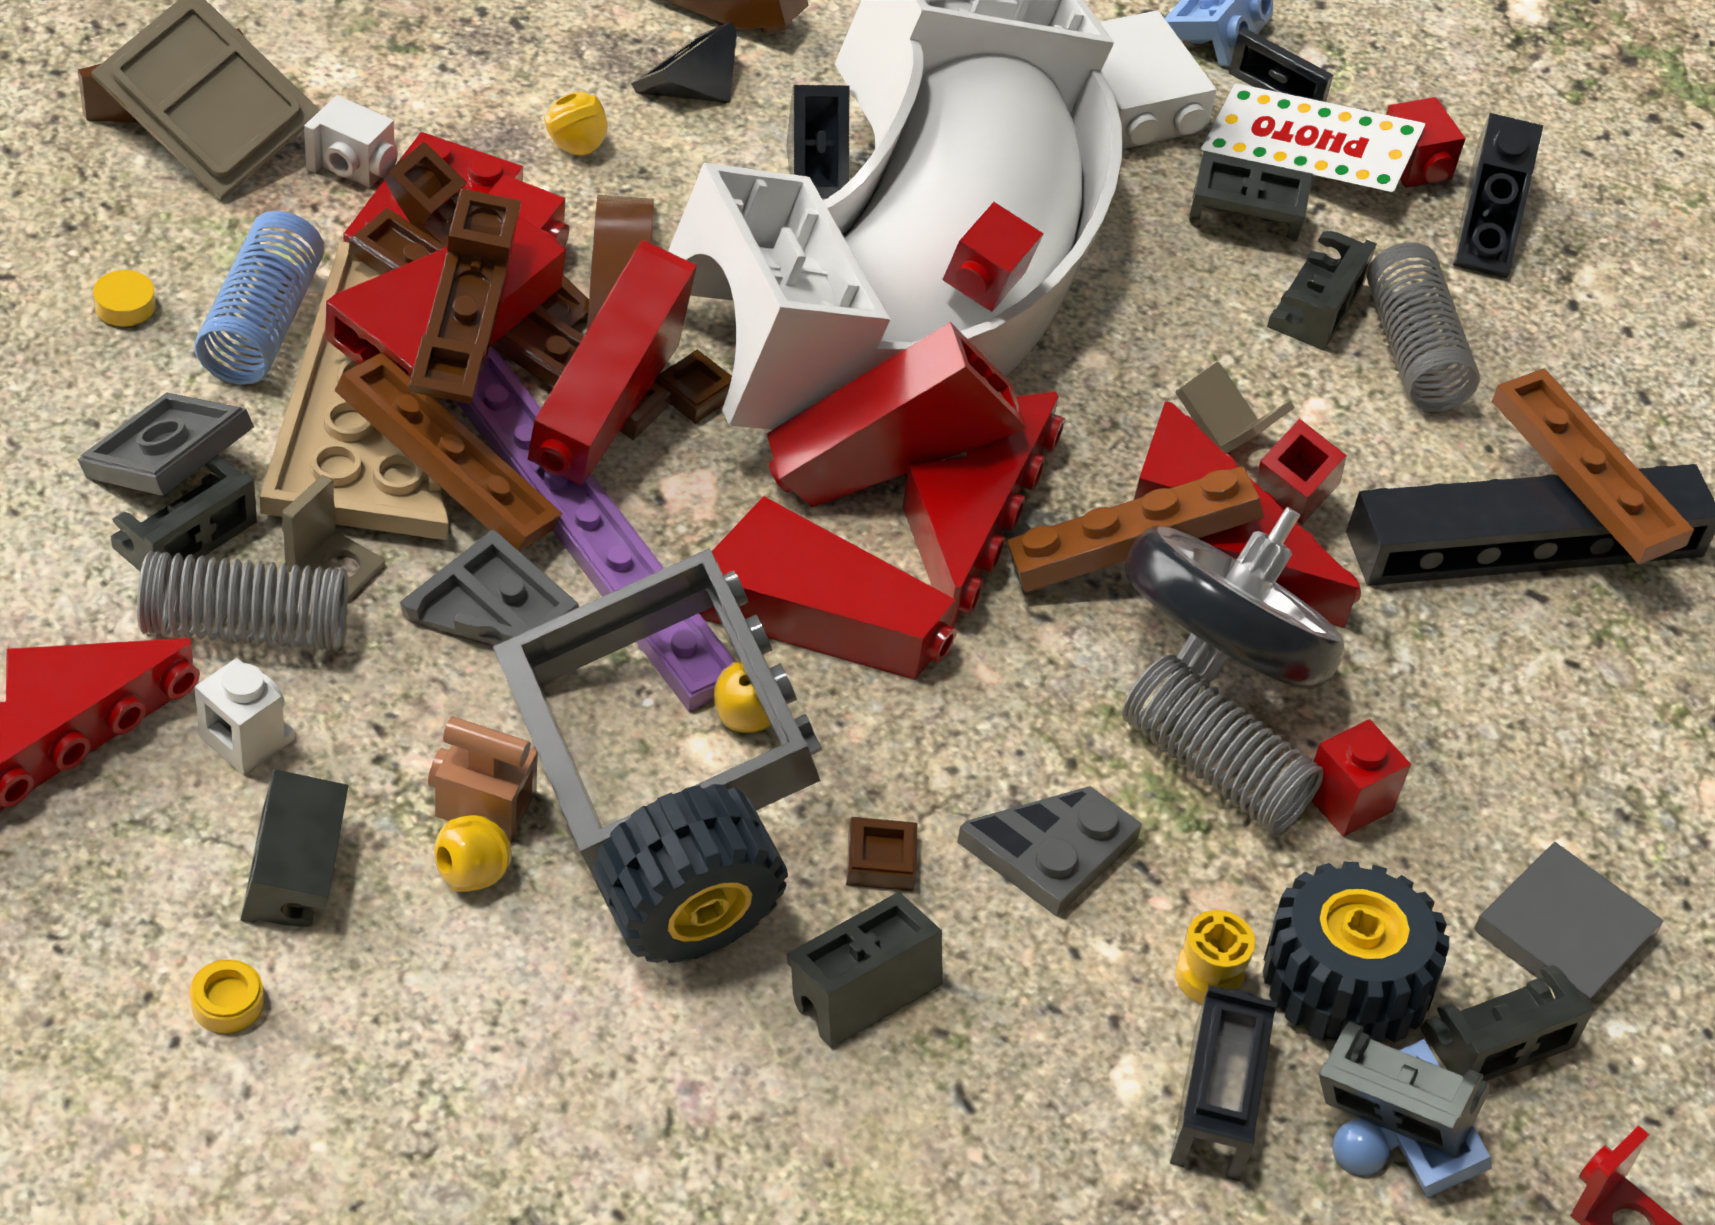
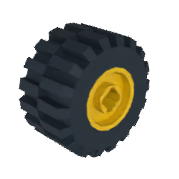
(689, 873)
(1355, 952)

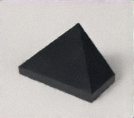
(1277, 69)
(696, 70)
(820, 136)

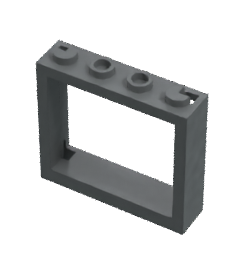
(623, 620)

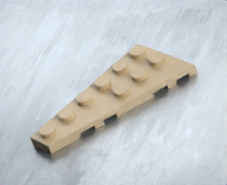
(327, 437)

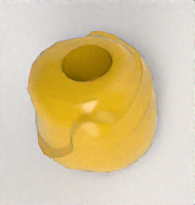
(577, 123)
(738, 702)
(472, 853)

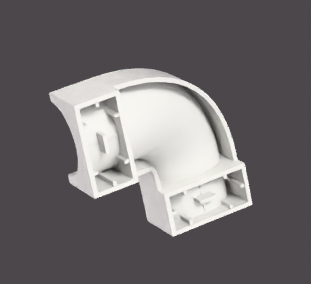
(963, 114)

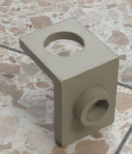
(1223, 411)
(313, 538)

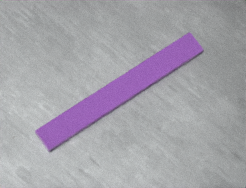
(595, 533)

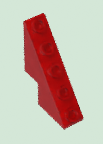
(1186, 454)
(969, 499)
(77, 699)

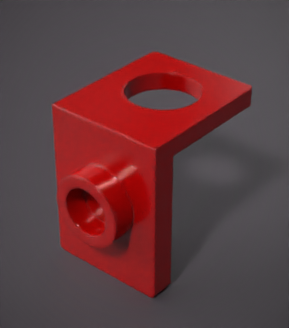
(1611, 1190)

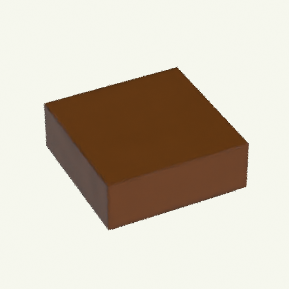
(695, 385)
(882, 853)

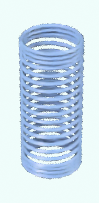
(262, 295)

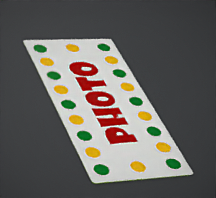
(1314, 137)

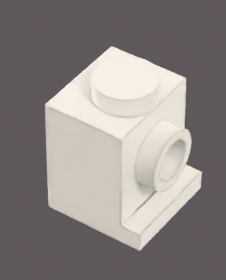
(350, 142)
(250, 706)

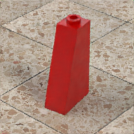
(395, 307)
(614, 363)
(906, 411)
(833, 594)

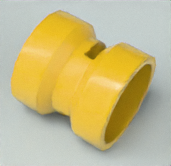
(1214, 953)

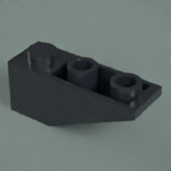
(1497, 194)

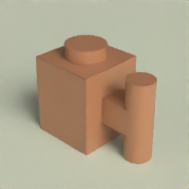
(483, 775)

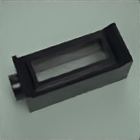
(1225, 1075)

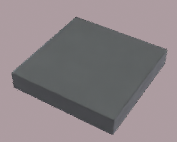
(165, 443)
(1569, 919)

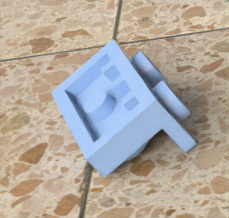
(1218, 21)

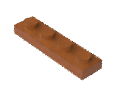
(448, 452)
(1592, 466)
(1107, 533)

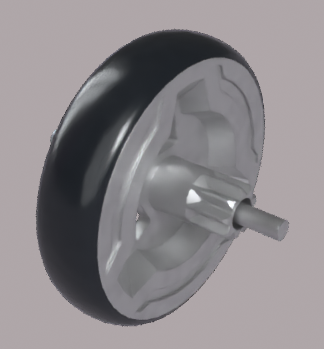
(1235, 605)

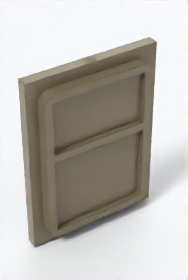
(206, 94)

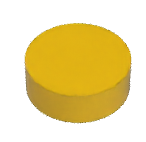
(124, 298)
(226, 996)

